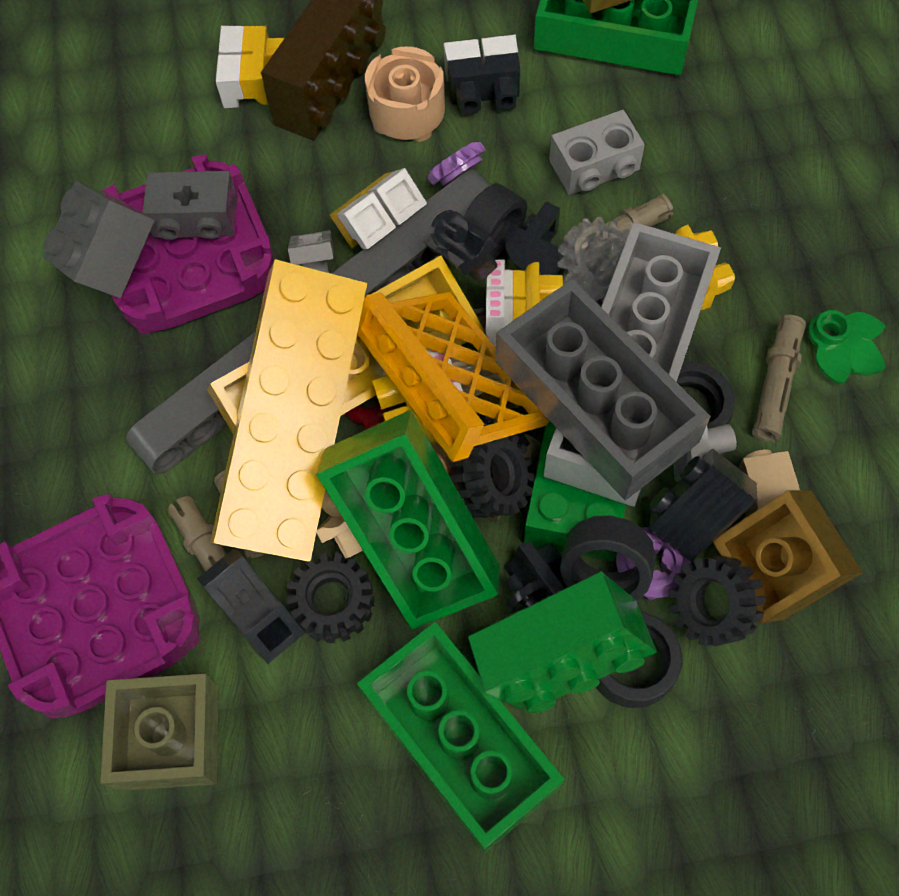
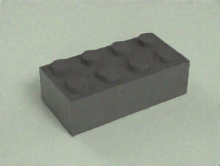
(600, 388)

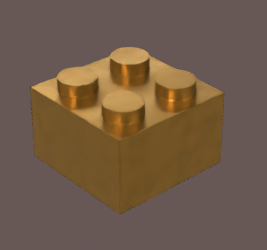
(791, 552)

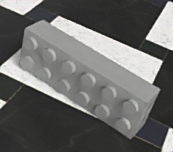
(657, 302)

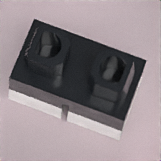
(483, 76)

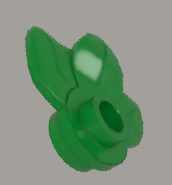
(850, 347)

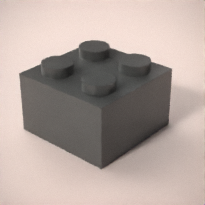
(97, 239)

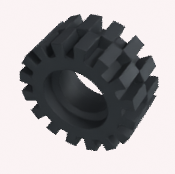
(510, 478)
(316, 574)
(741, 596)

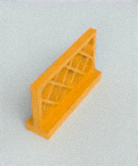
(426, 380)

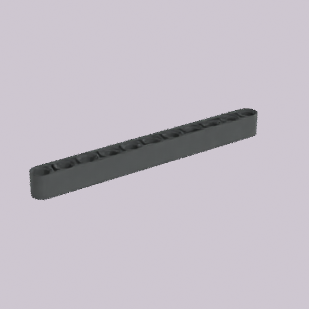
(191, 415)

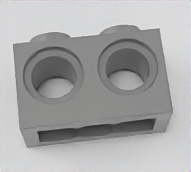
(596, 152)

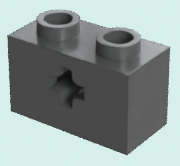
(191, 204)

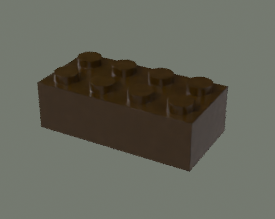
(320, 62)

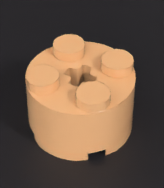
(405, 94)

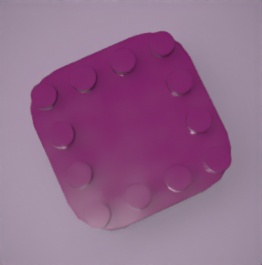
(195, 275)
(92, 607)

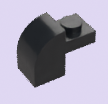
(534, 243)
(251, 605)

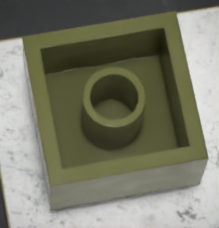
(160, 732)

